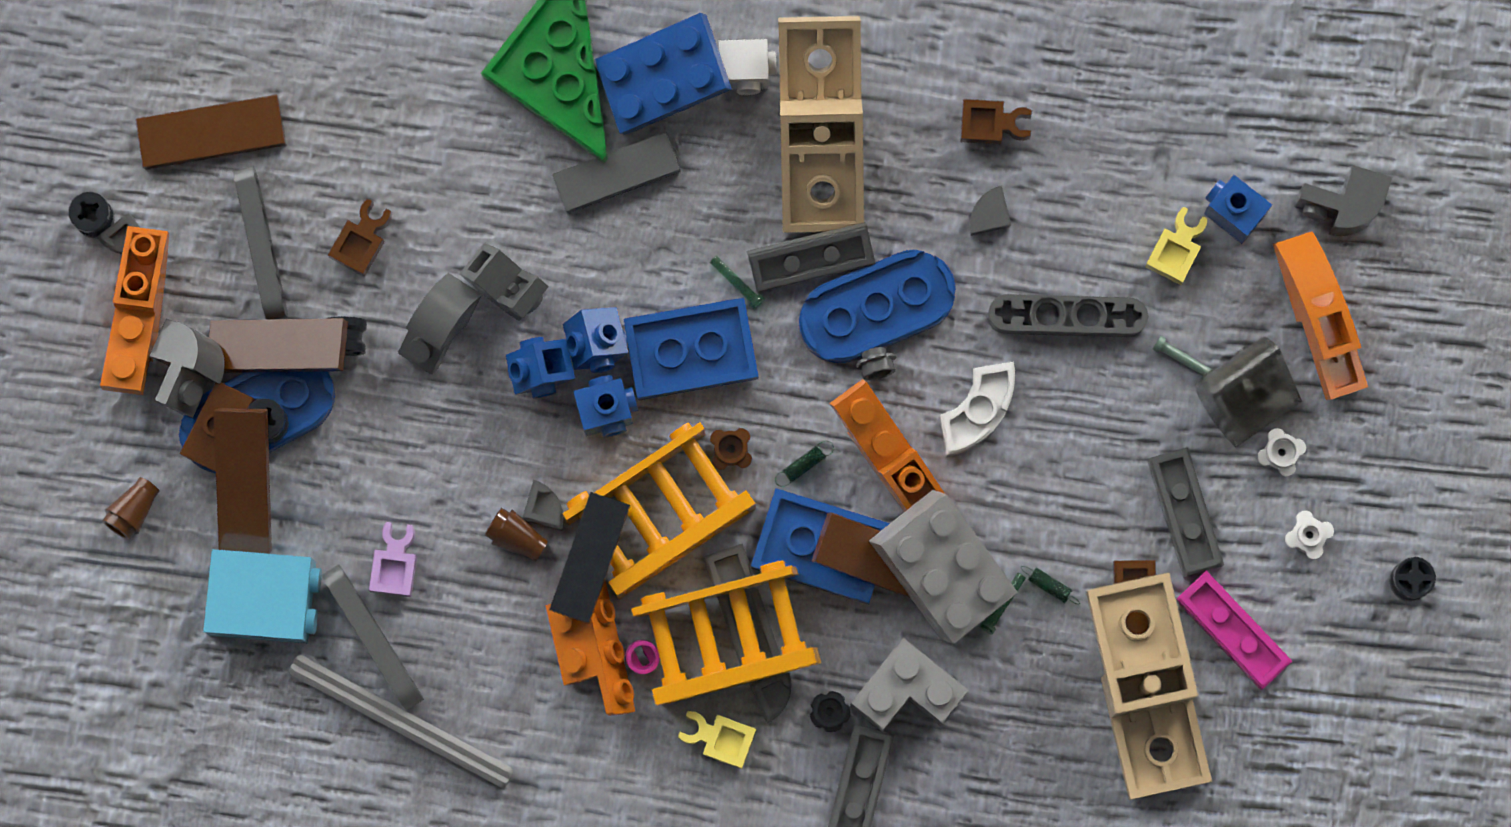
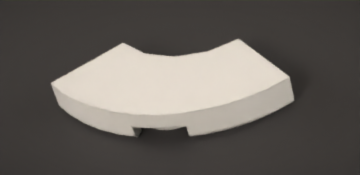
(981, 409)

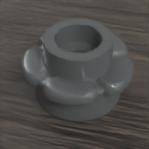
(876, 363)

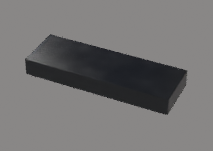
(589, 557)

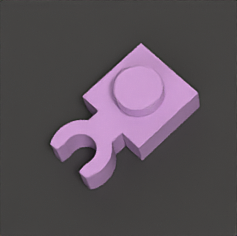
(394, 569)

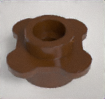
(739, 440)

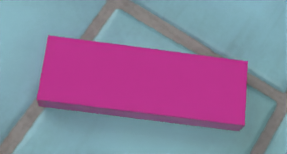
(1233, 630)

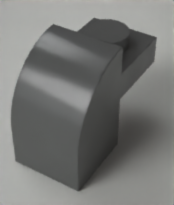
(1354, 208)
(504, 282)
(437, 321)
(191, 362)

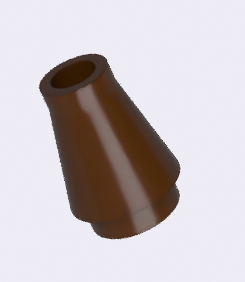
(130, 510)
(515, 534)

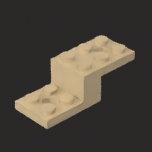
(821, 123)
(1149, 686)

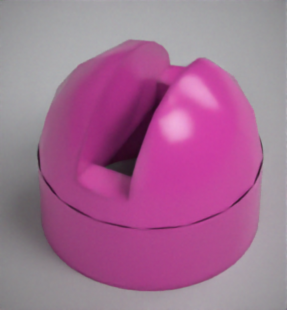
(649, 651)

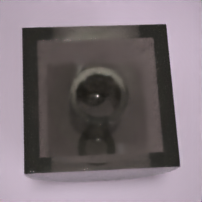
(1248, 391)

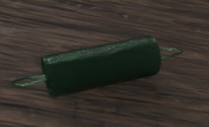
(804, 463)
(1050, 585)

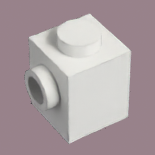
(748, 64)

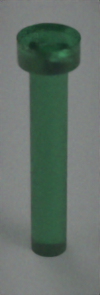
(754, 299)
(989, 625)

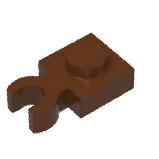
(985, 122)
(359, 244)

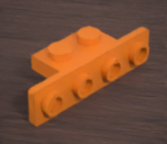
(594, 652)

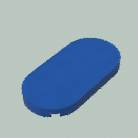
(877, 306)
(302, 395)

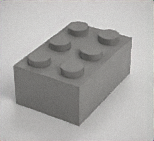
(943, 566)

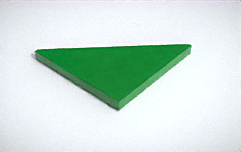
(553, 71)

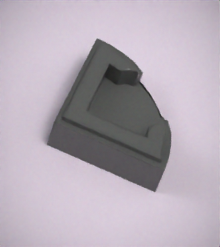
(990, 213)
(114, 236)
(543, 507)
(772, 694)

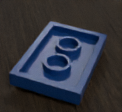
(663, 74)
(691, 349)
(792, 536)

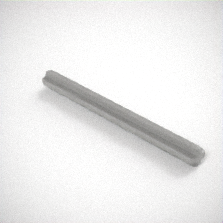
(401, 721)

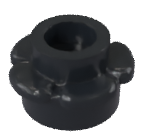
(830, 700)

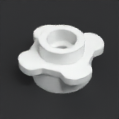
(1292, 447)
(1298, 539)

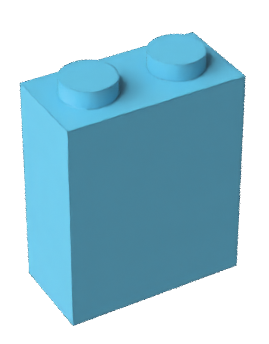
(261, 596)

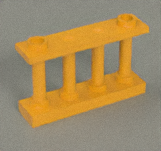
(695, 527)
(754, 663)

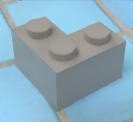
(911, 678)

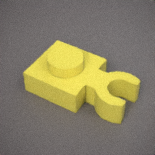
(1175, 251)
(725, 740)

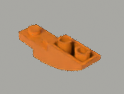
(137, 310)
(1324, 314)
(884, 445)

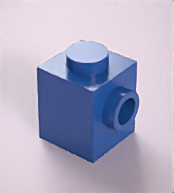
(1236, 207)

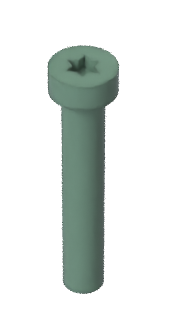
(1180, 356)

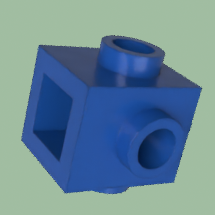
(595, 339)
(539, 366)
(603, 391)

